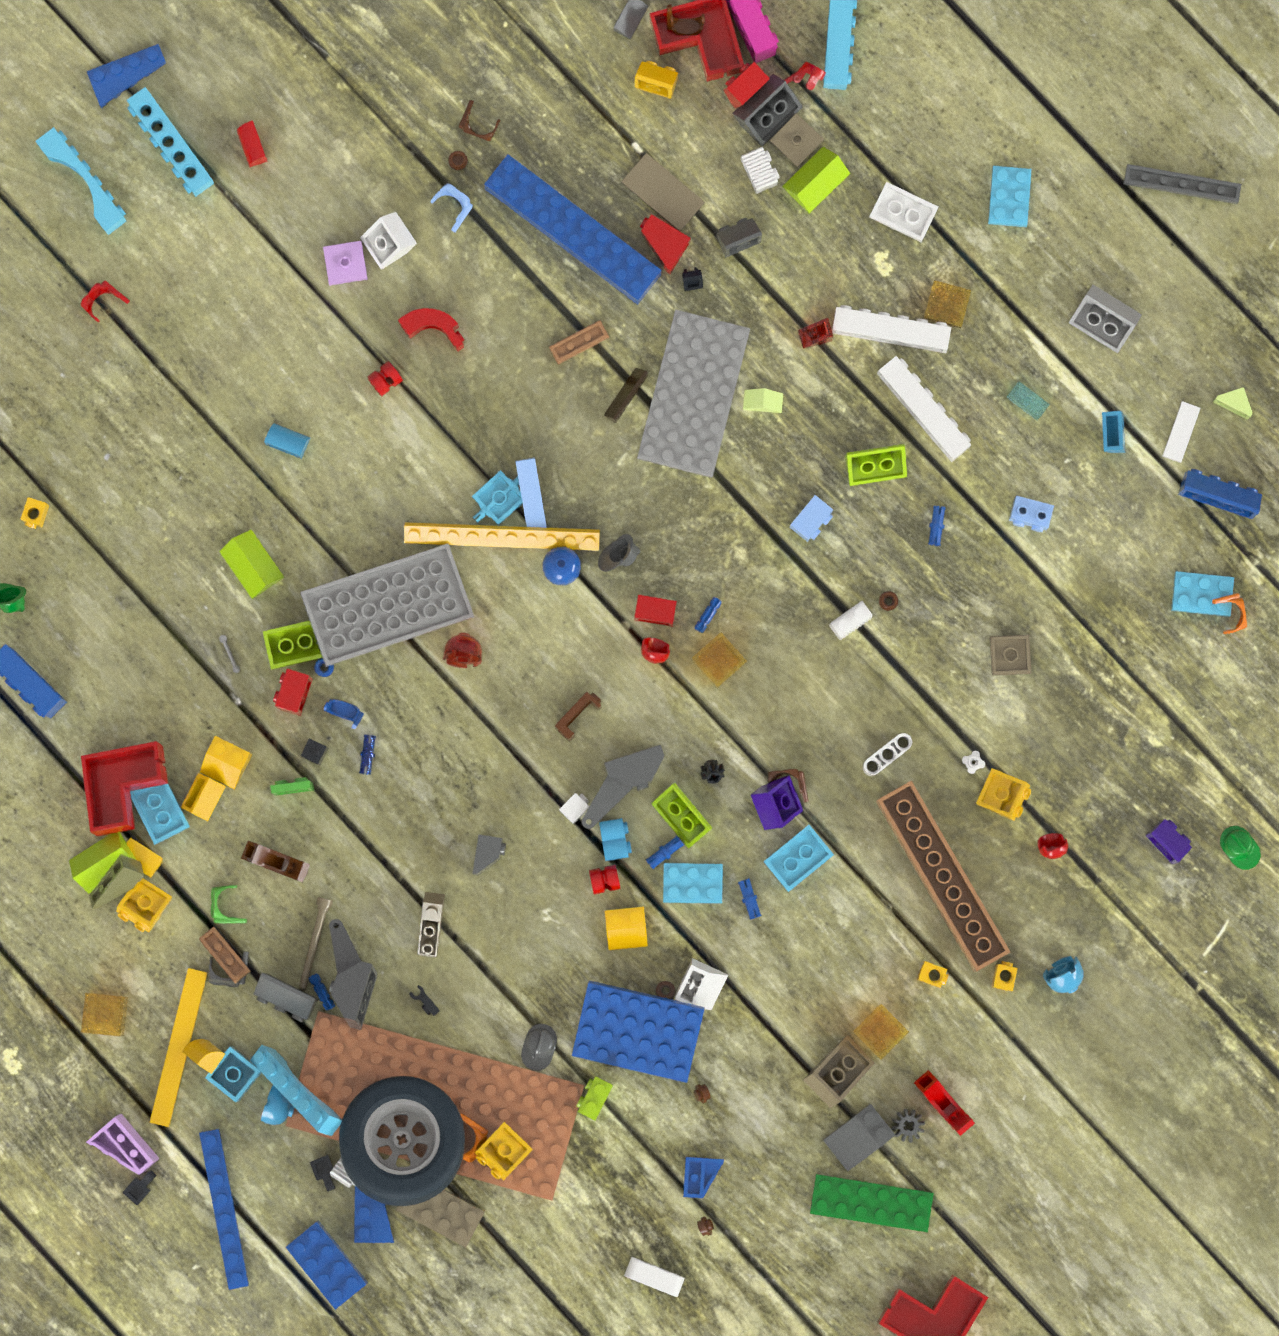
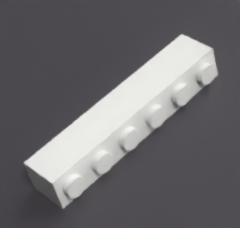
(891, 330)
(924, 408)

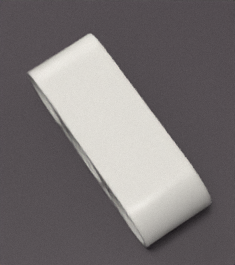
(896, 751)
(654, 1276)

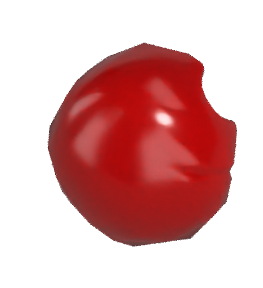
(655, 650)
(1052, 845)

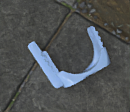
(450, 190)

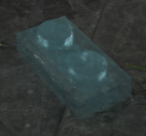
(1028, 401)

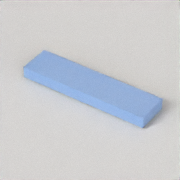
(530, 493)

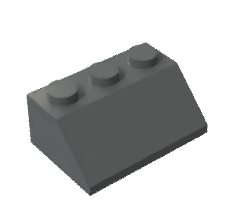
(768, 110)
(285, 997)

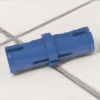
(936, 526)
(664, 852)
(749, 899)

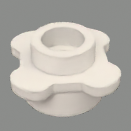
(967, 760)

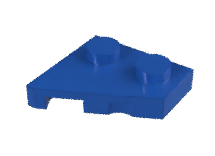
(700, 1175)

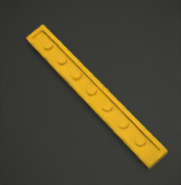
(180, 1037)

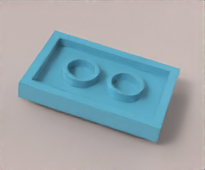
(1009, 196)
(1196, 591)
(159, 812)
(798, 858)
(692, 883)

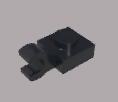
(428, 1005)
(321, 1169)
(138, 1188)

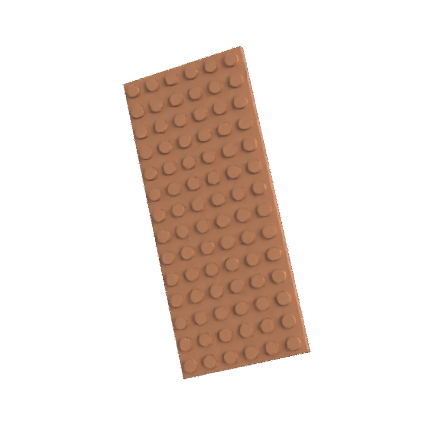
(489, 1092)

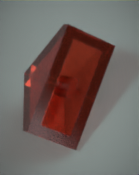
(816, 334)

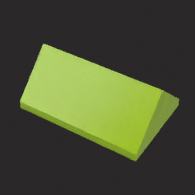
(816, 179)
(876, 464)
(251, 563)
(291, 645)
(681, 815)
(95, 861)

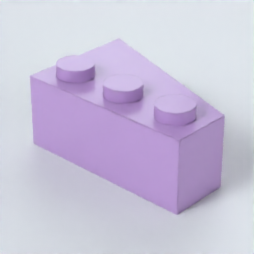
(124, 1144)

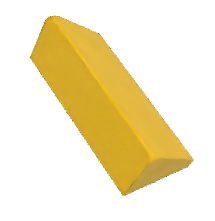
(149, 860)

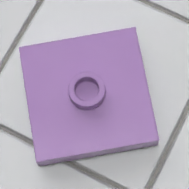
(345, 263)

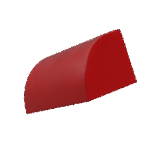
(251, 144)
(655, 610)

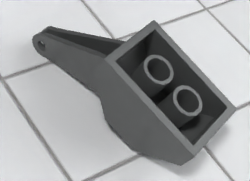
(622, 776)
(353, 979)

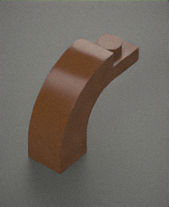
(275, 861)

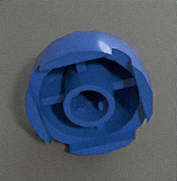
(561, 566)

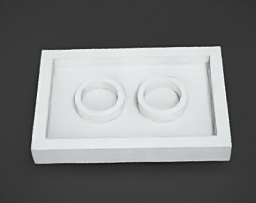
(903, 212)

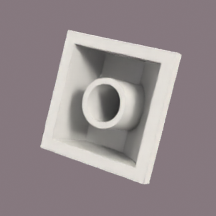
(388, 240)

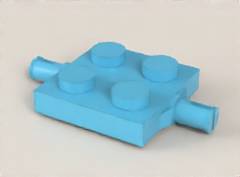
(498, 498)

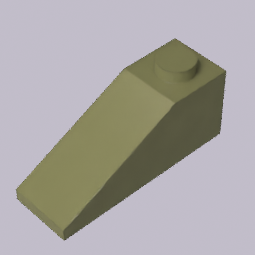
(118, 880)

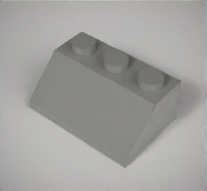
(1105, 318)

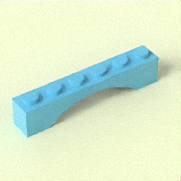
(57, 150)
(315, 1111)

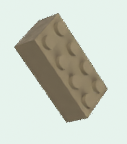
(447, 1216)

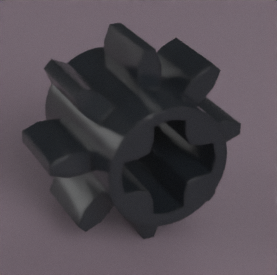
(712, 771)

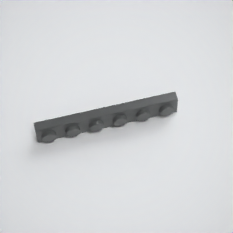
(1182, 184)

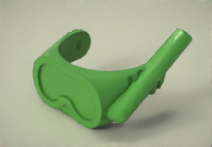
(215, 913)

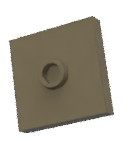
(796, 140)
(1010, 655)

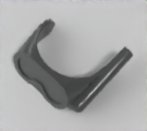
(216, 980)

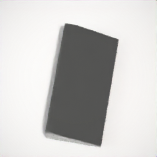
(630, 18)

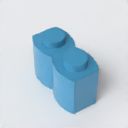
(614, 839)

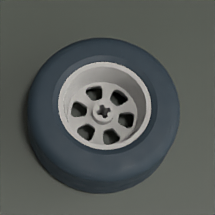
(378, 1106)

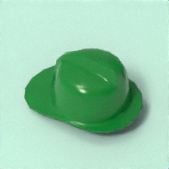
(12, 598)
(1240, 847)

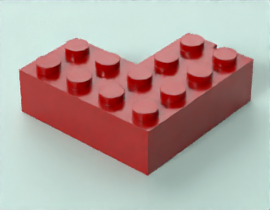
(715, 44)
(112, 776)
(950, 1315)

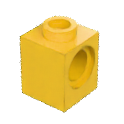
(33, 504)
(924, 974)
(998, 983)

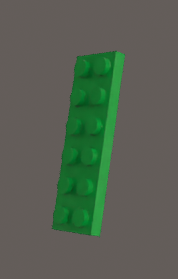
(871, 1203)

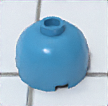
(1065, 975)
(276, 1108)

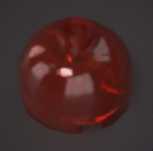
(462, 650)

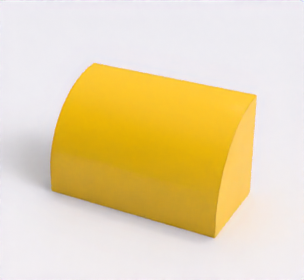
(203, 796)
(204, 1054)

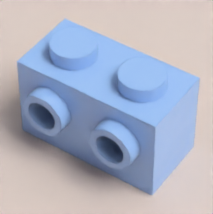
(1031, 513)
(811, 518)

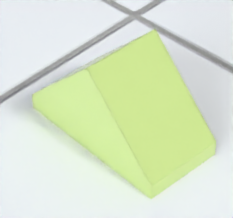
(763, 400)
(1236, 402)

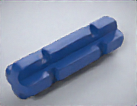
(708, 614)
(321, 992)

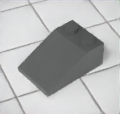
(859, 1137)

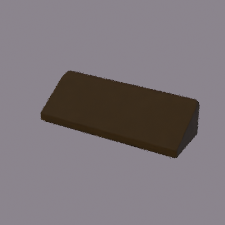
(626, 394)

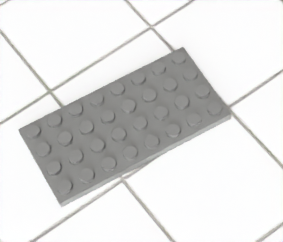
(693, 393)
(386, 605)

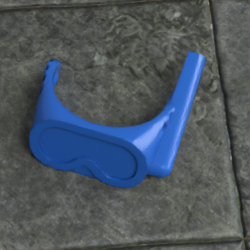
(344, 710)

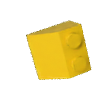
(656, 79)
(225, 762)
(626, 928)

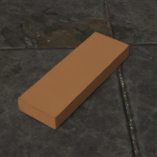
(579, 342)
(224, 955)

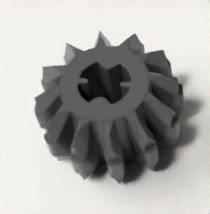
(907, 1132)

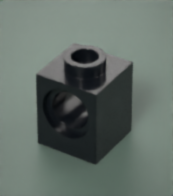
(314, 751)

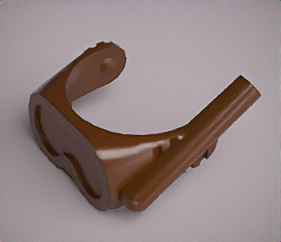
(684, 26)
(464, 124)
(799, 775)

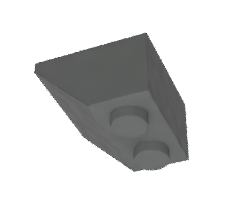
(739, 237)
(487, 853)

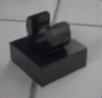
(692, 280)

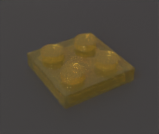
(947, 304)

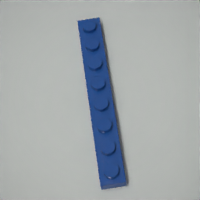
(224, 1209)

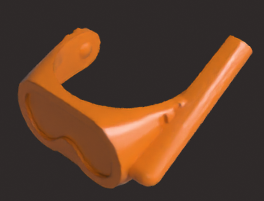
(1235, 598)
(481, 1138)

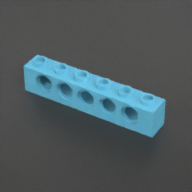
(144, 100)

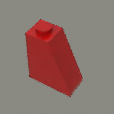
(665, 241)

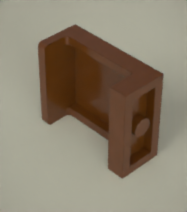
(574, 712)

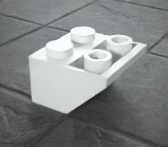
(700, 985)

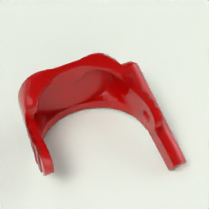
(814, 72)
(97, 290)

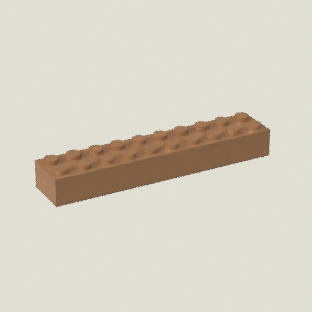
(943, 876)

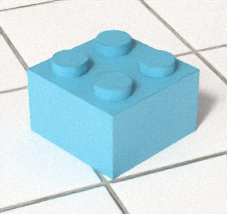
(234, 1074)

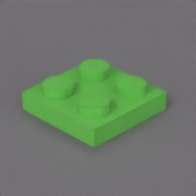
(283, 787)

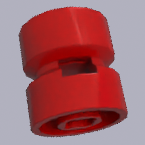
(383, 385)
(604, 879)

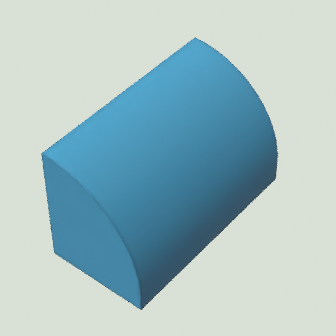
(1113, 432)
(287, 440)

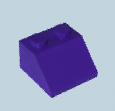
(777, 803)
(1169, 841)

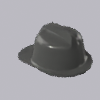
(619, 553)
(539, 1047)

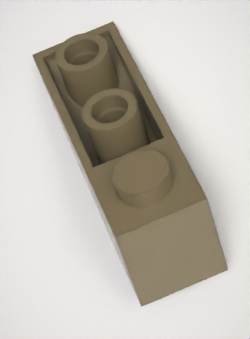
(430, 924)

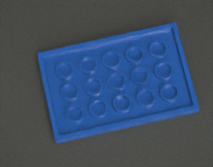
(638, 1031)

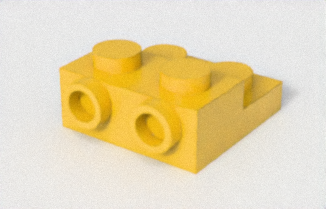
(1004, 794)
(143, 905)
(503, 1151)

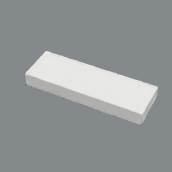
(1181, 432)

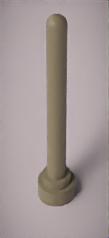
(323, 906)

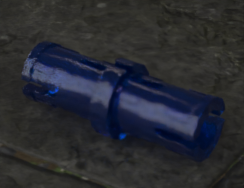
(367, 754)

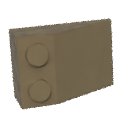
(838, 1072)

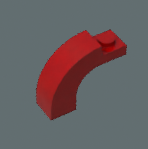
(431, 318)
(943, 1103)

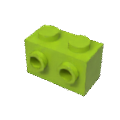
(595, 1098)

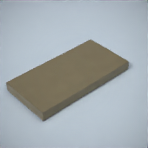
(663, 192)

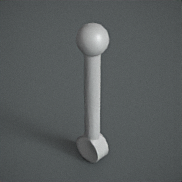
(223, 639)

